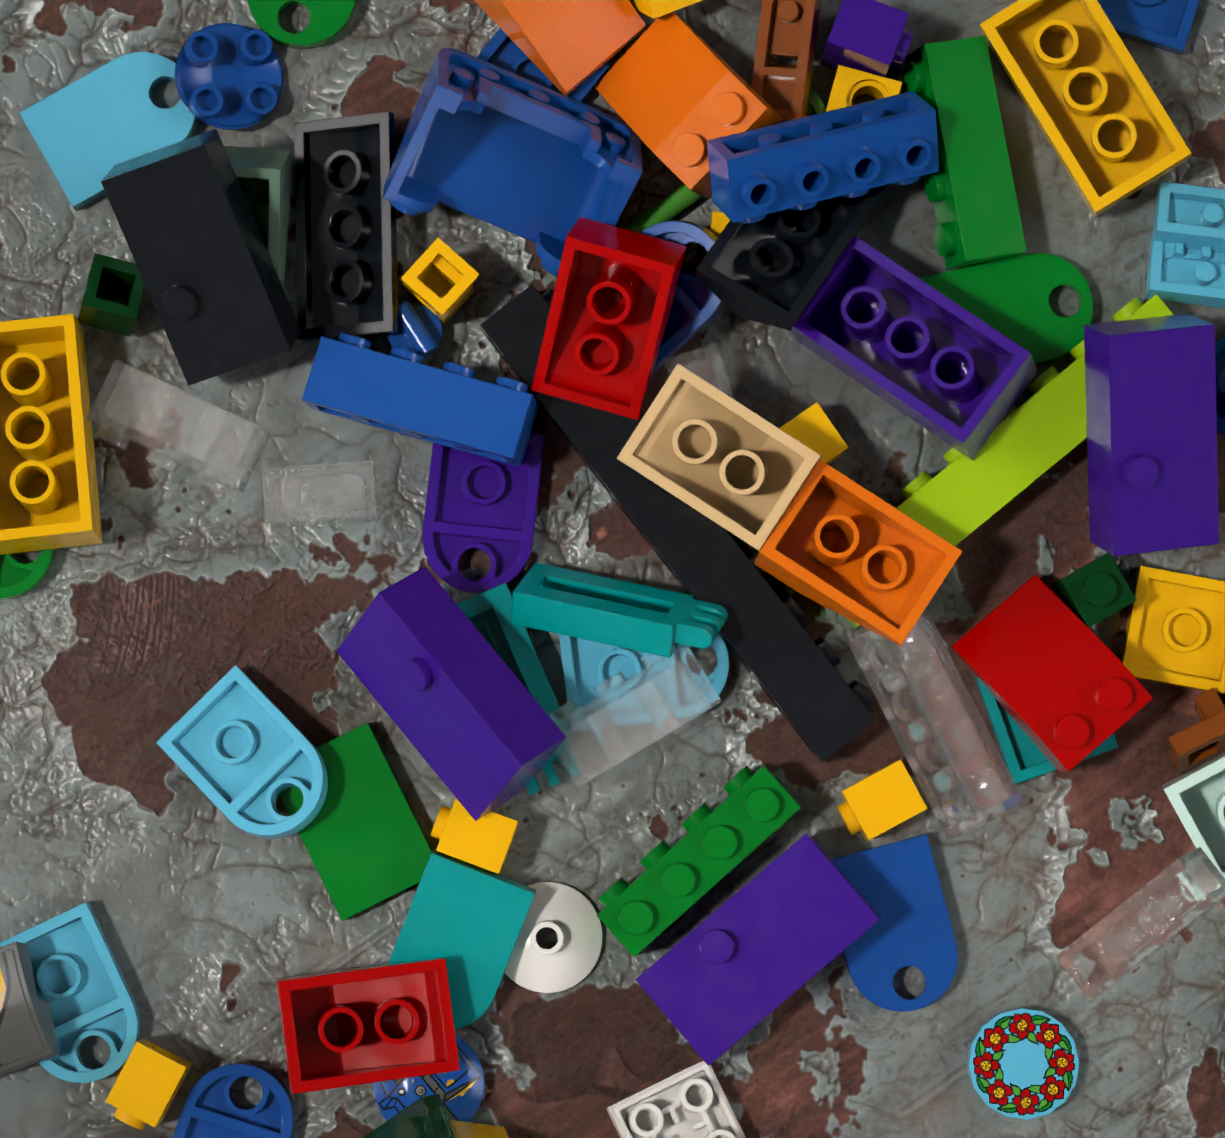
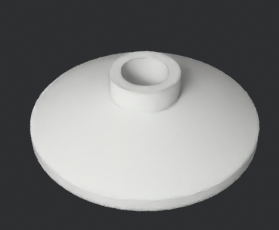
(577, 944)

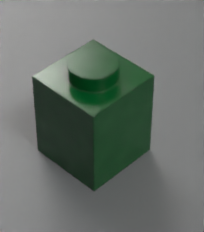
(111, 295)
(1095, 590)

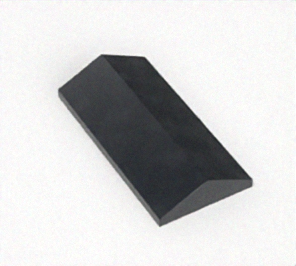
(345, 227)
(779, 263)

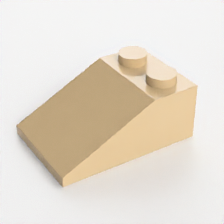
(718, 457)

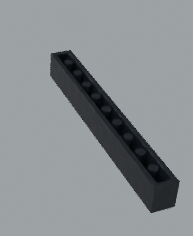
(699, 554)

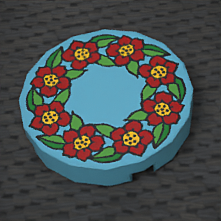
(1023, 1063)

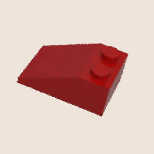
(608, 317)
(1051, 674)
(367, 1025)

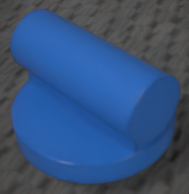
(417, 330)

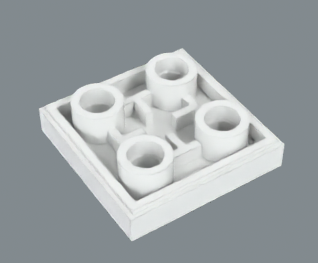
(678, 1107)

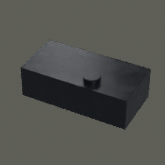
(201, 257)

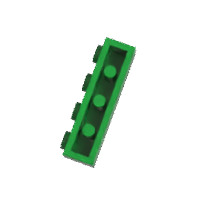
(975, 180)
(697, 861)

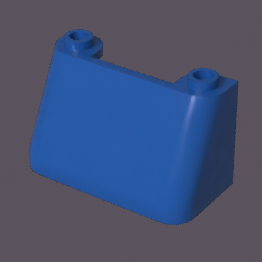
(512, 155)

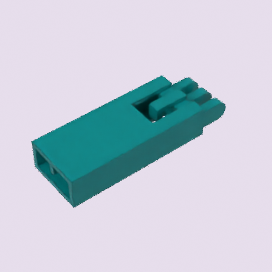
(613, 611)
(492, 618)

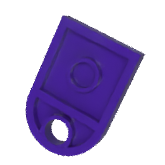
(482, 508)

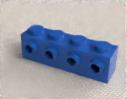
(823, 157)
(421, 400)

